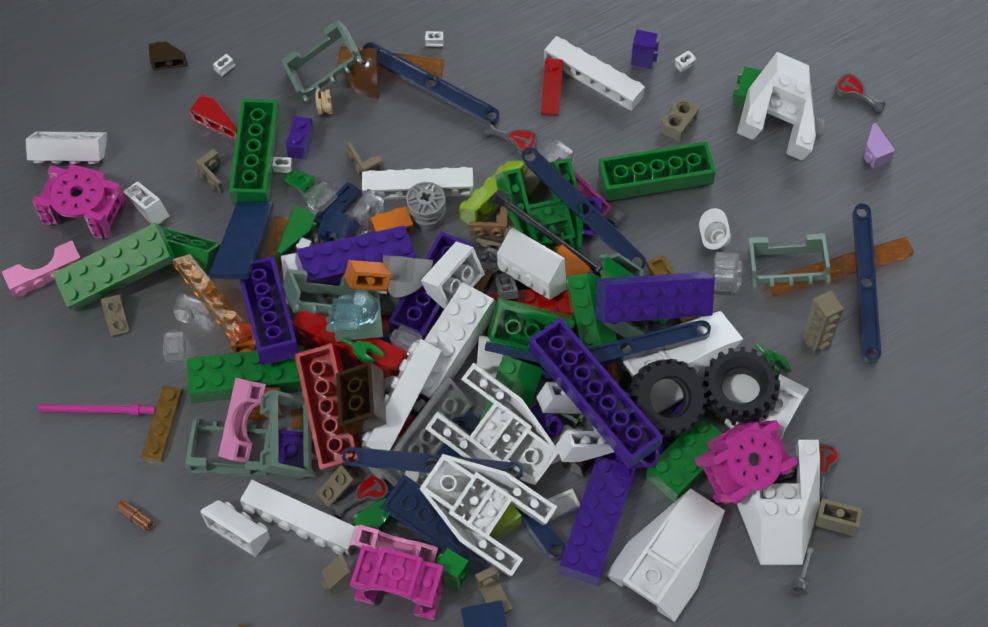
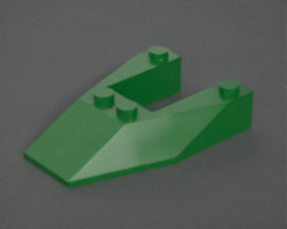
(551, 213)

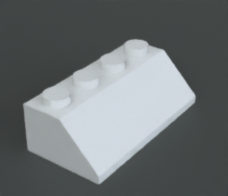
(66, 147)
(532, 264)

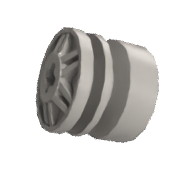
(426, 206)

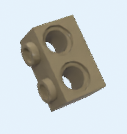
(681, 114)

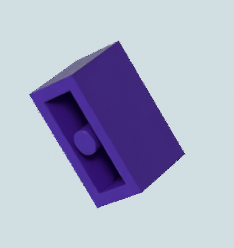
(645, 49)
(299, 137)

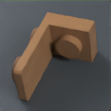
(487, 228)

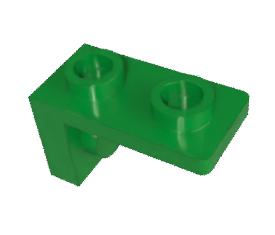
(300, 181)

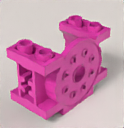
(103, 195)
(727, 474)
(400, 575)

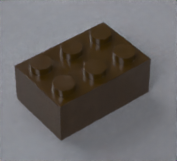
(361, 398)

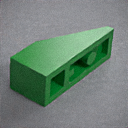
(297, 227)
(373, 517)

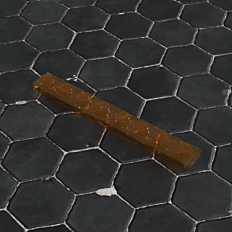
(846, 265)

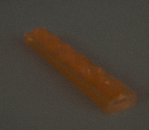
(212, 299)

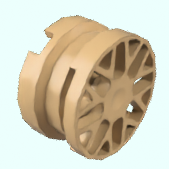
(324, 102)

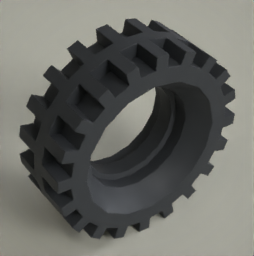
(741, 363)

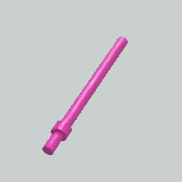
(134, 409)

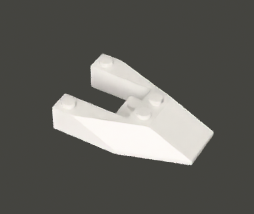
(786, 93)
(504, 433)
(573, 445)
(473, 501)
(784, 514)

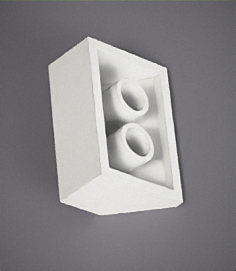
(455, 266)
(236, 527)

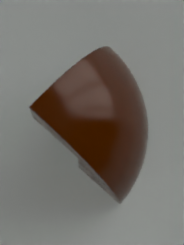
(363, 76)

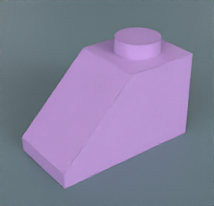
(878, 148)

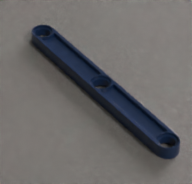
(442, 89)
(573, 199)
(866, 295)
(647, 343)
(413, 461)
(542, 534)

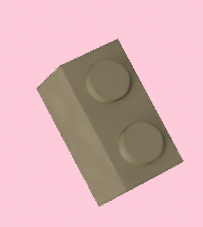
(838, 517)

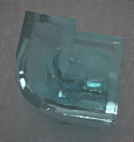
(352, 311)

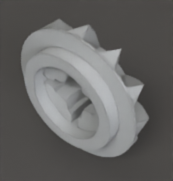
(484, 254)

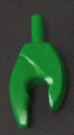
(361, 349)
(775, 357)

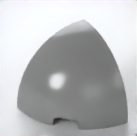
(406, 274)

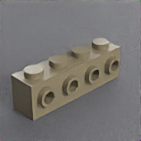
(822, 322)

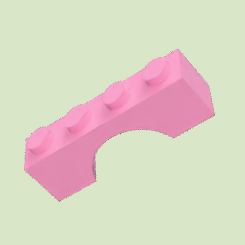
(23, 280)
(235, 441)
(376, 539)

